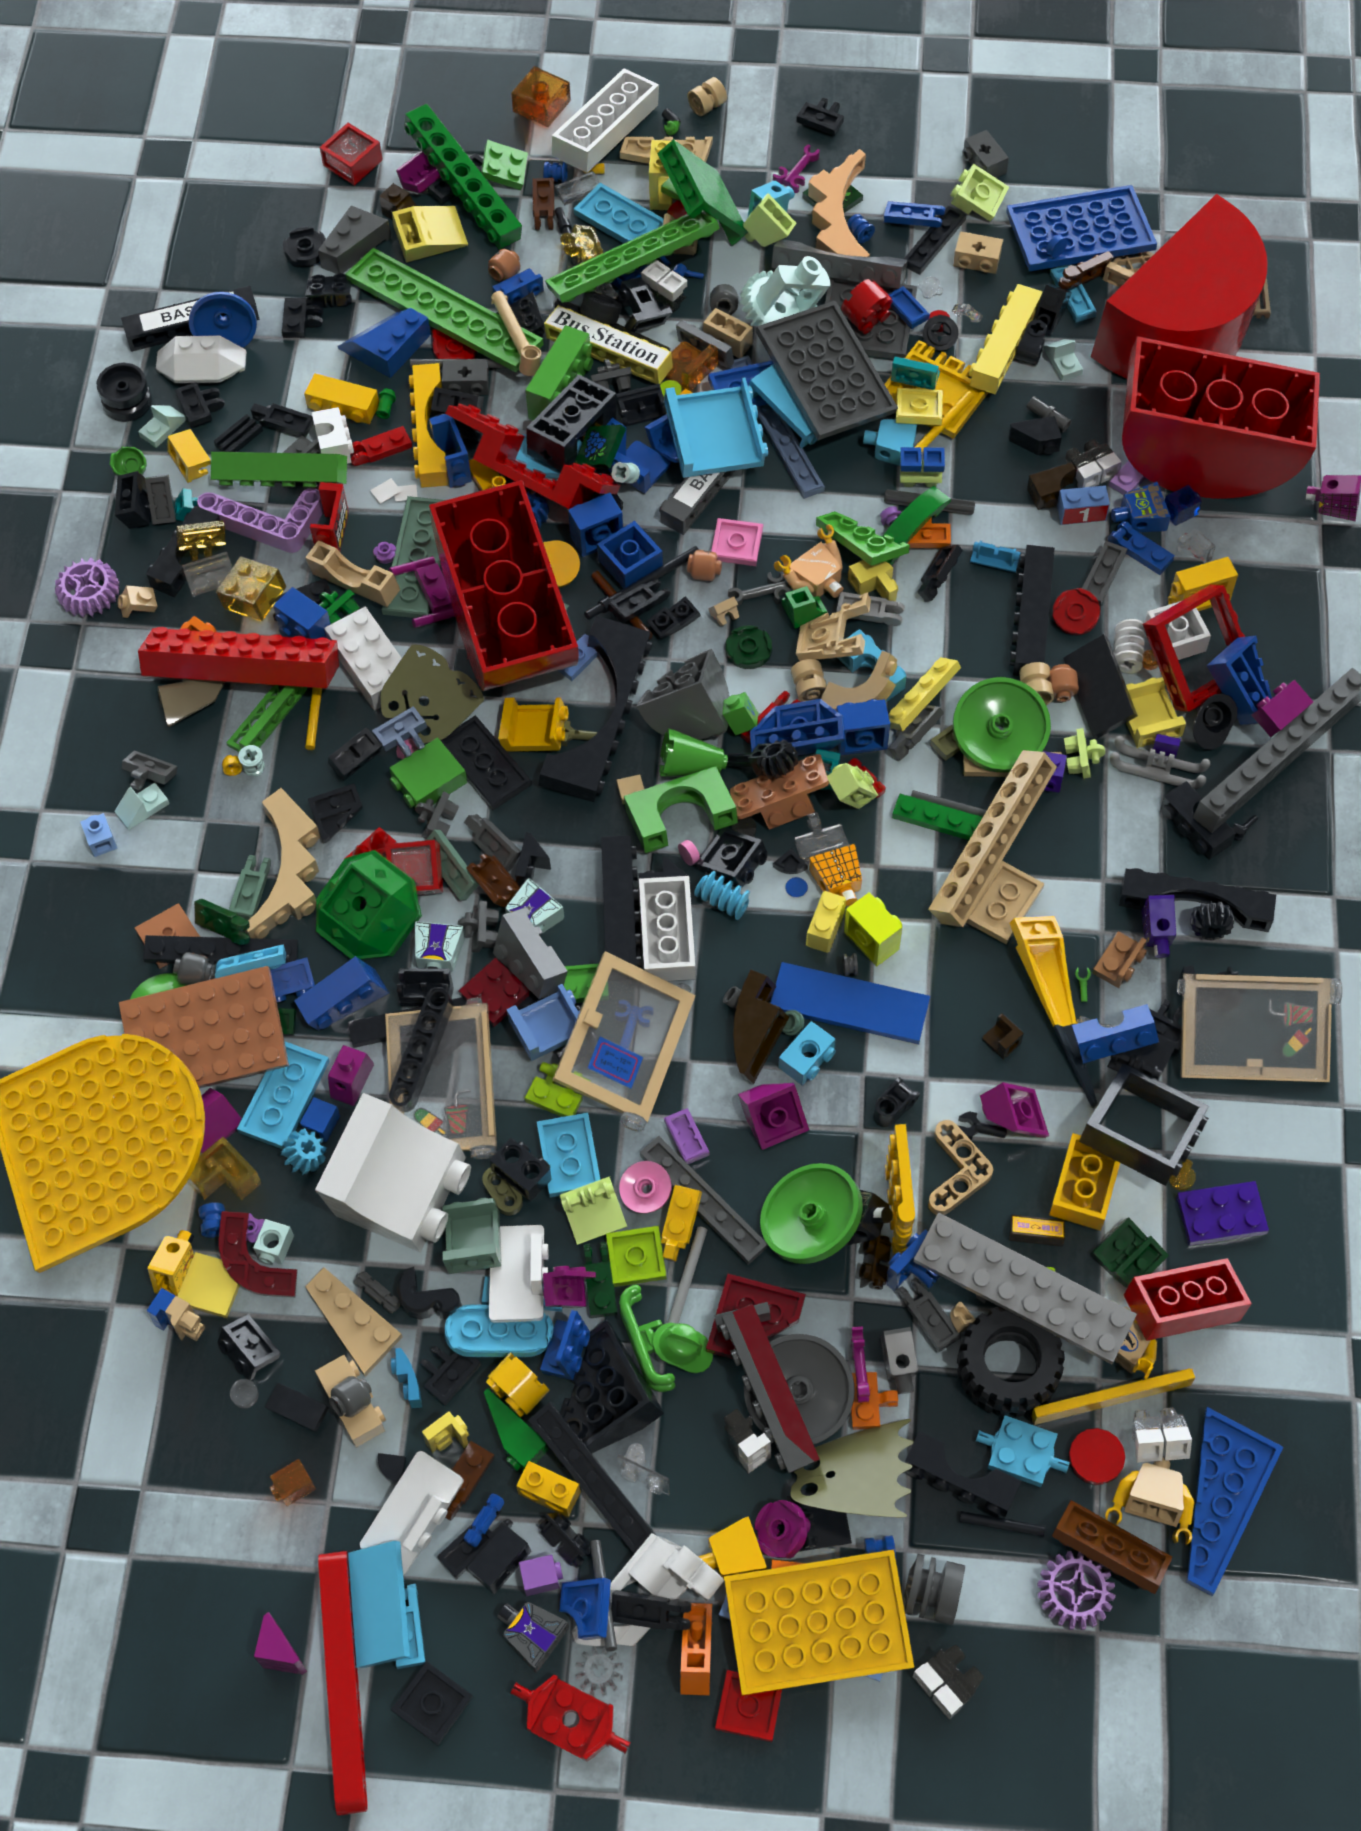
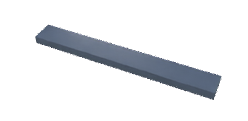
(787, 446)

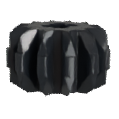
(1212, 920)

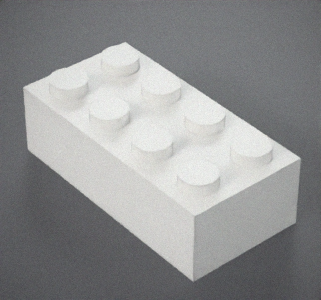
(365, 653)
(667, 927)

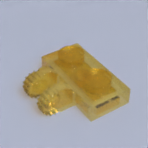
(582, 241)
(200, 535)

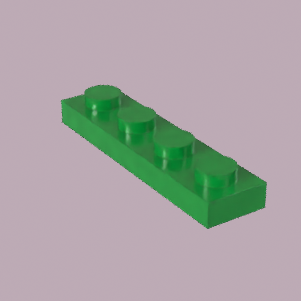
(935, 817)

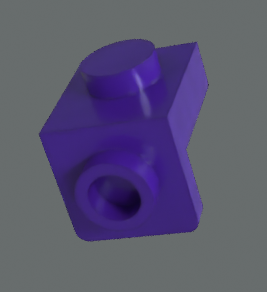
(1056, 780)

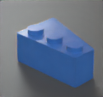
(341, 994)

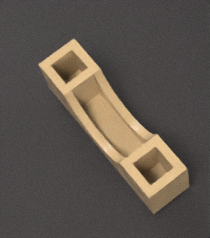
(373, 584)

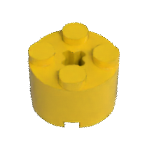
(518, 1384)

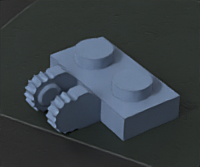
(400, 729)

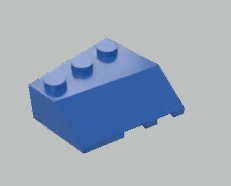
(390, 341)

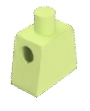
(768, 222)

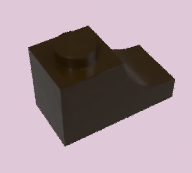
(395, 199)
(1046, 485)

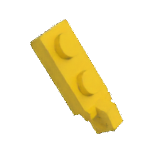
(680, 1220)

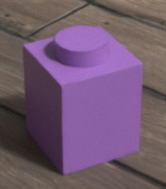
(540, 1575)

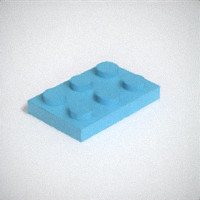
(569, 1151)

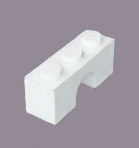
(333, 432)

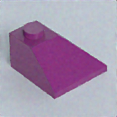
(1015, 1109)
(773, 1113)

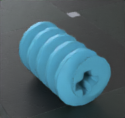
(722, 895)

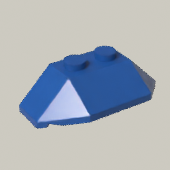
(803, 724)

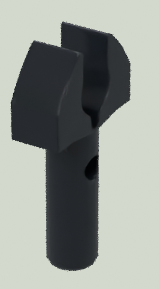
(978, 1127)

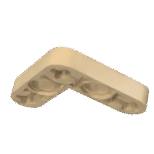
(966, 1174)

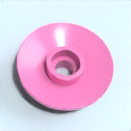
(635, 1180)

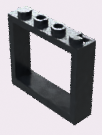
(1128, 1151)

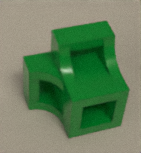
(802, 606)

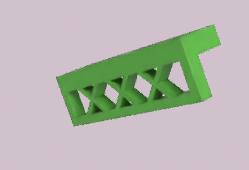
(268, 719)

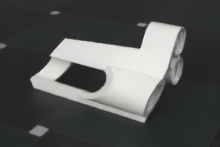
(665, 1572)

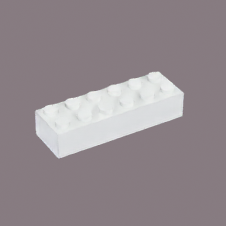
(605, 120)

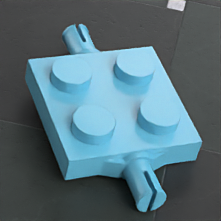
(1022, 1451)

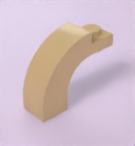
(876, 687)

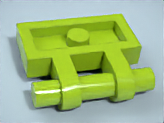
(552, 1096)

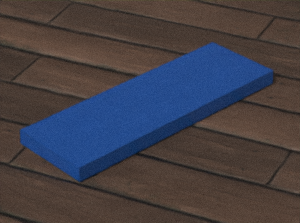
(851, 1003)

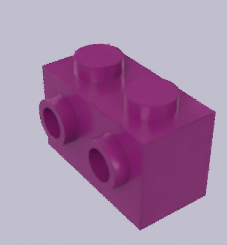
(1282, 708)

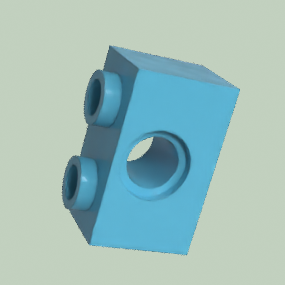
(812, 1040)

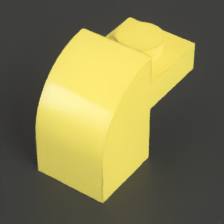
(868, 578)

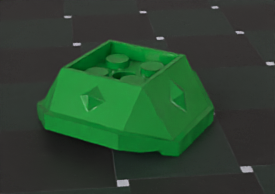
(388, 911)

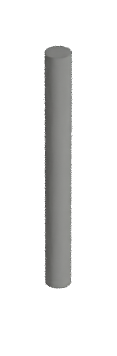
(687, 1276)

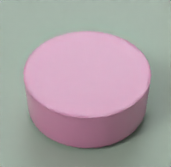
(688, 852)

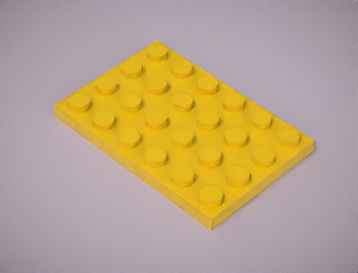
(818, 1622)

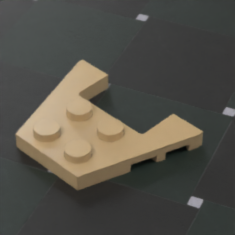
(825, 634)

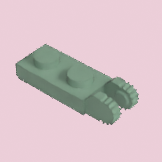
(250, 888)

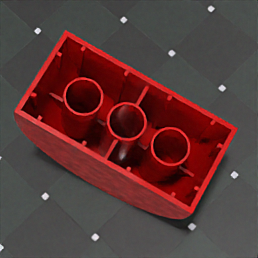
(1190, 291)
(1217, 420)
(502, 586)

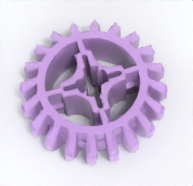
(89, 594)
(1065, 1589)

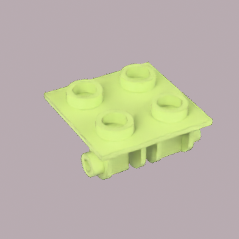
(593, 1210)

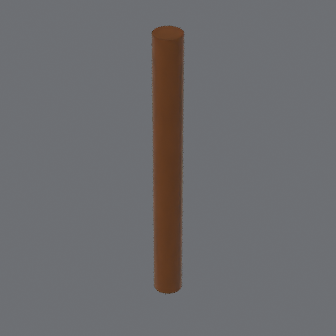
(609, 590)

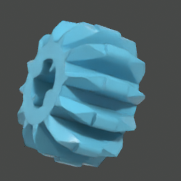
(313, 1151)

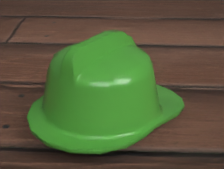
(682, 1347)

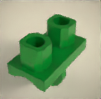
(344, 603)

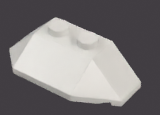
(200, 359)

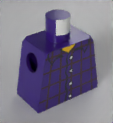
(1159, 923)

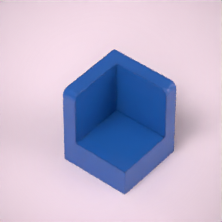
(321, 1118)

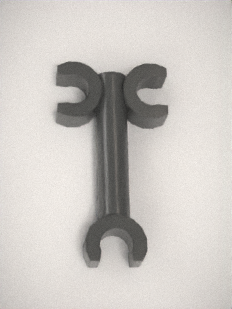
(775, 586)

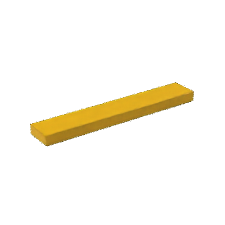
(1112, 1396)

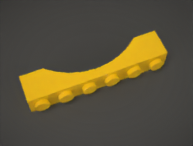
(430, 457)

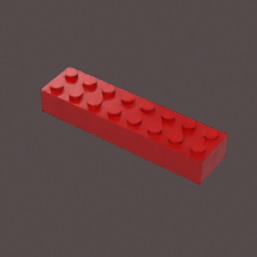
(239, 657)

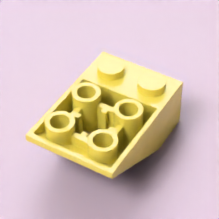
(428, 231)

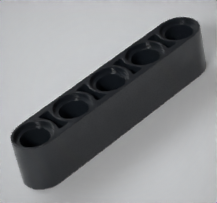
(421, 1061)

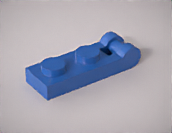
(1141, 548)

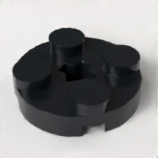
(294, 248)

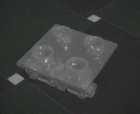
(633, 1469)

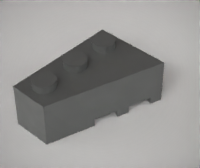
(352, 238)
(527, 955)

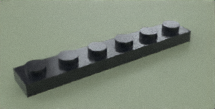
(169, 948)
(591, 1476)

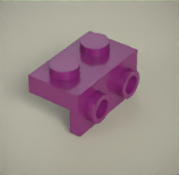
(417, 173)
(566, 1287)

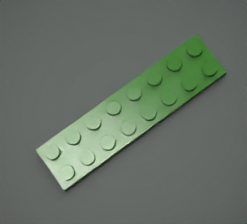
(631, 255)

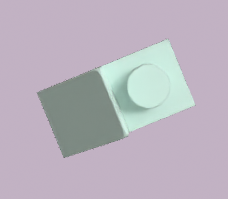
(1063, 359)
(162, 425)
(138, 807)

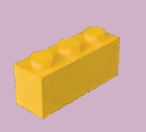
(353, 400)

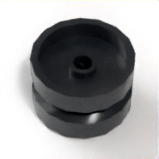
(124, 391)

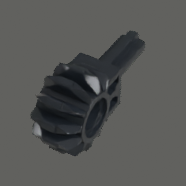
(767, 759)

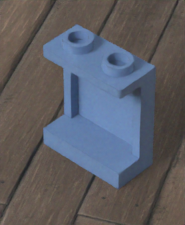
(546, 1023)

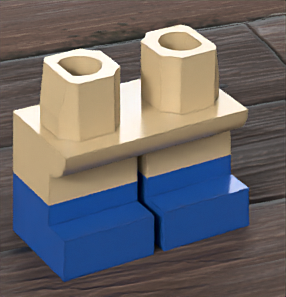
(176, 1312)

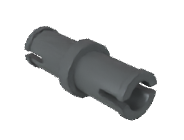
(1044, 410)

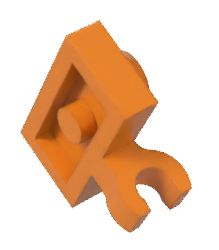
(932, 536)
(866, 1414)

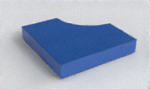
(588, 1605)

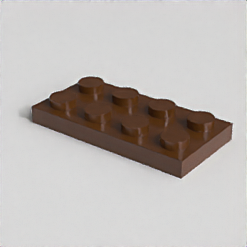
(1112, 1547)

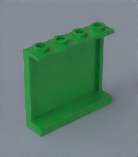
(701, 189)

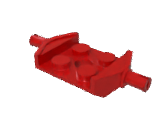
(555, 1699)

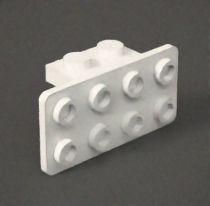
(518, 1283)
(414, 1507)

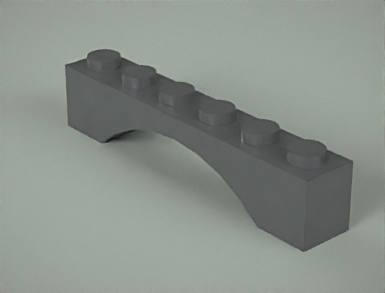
(883, 270)

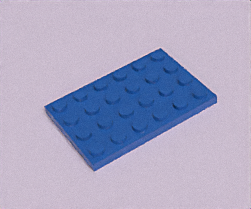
(1089, 222)

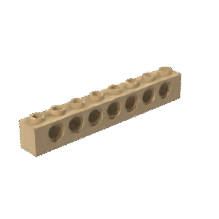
(992, 838)

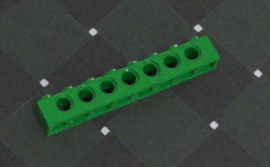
(462, 176)

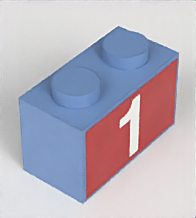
(1083, 505)

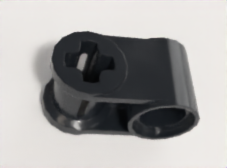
(1032, 343)
(897, 1099)

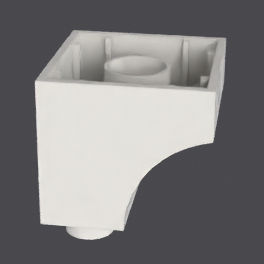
(392, 1175)

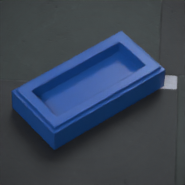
(908, 308)

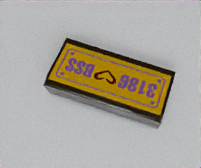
(1037, 1230)

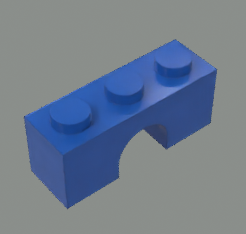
(1100, 1042)

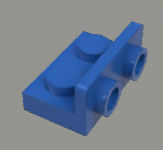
(520, 285)

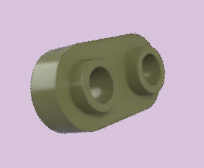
(502, 1193)

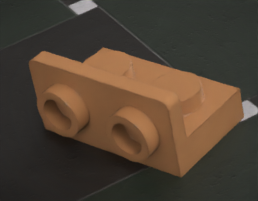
(1119, 959)

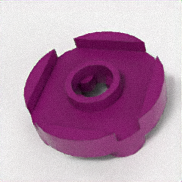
(795, 1529)

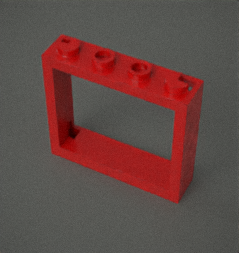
(1166, 655)

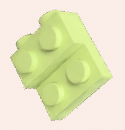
(978, 192)

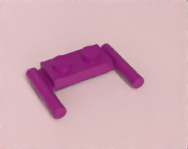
(433, 587)

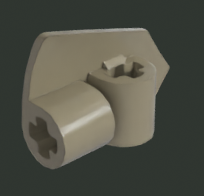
(187, 697)

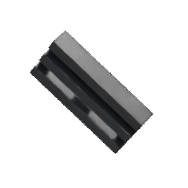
(236, 432)

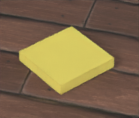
(919, 406)
(209, 1286)

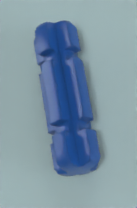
(484, 1520)

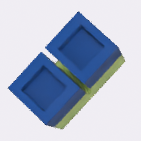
(921, 469)

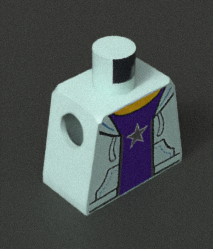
(542, 907)
(438, 945)

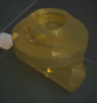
(1185, 1177)

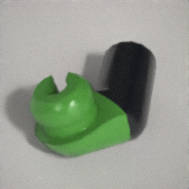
(673, 122)

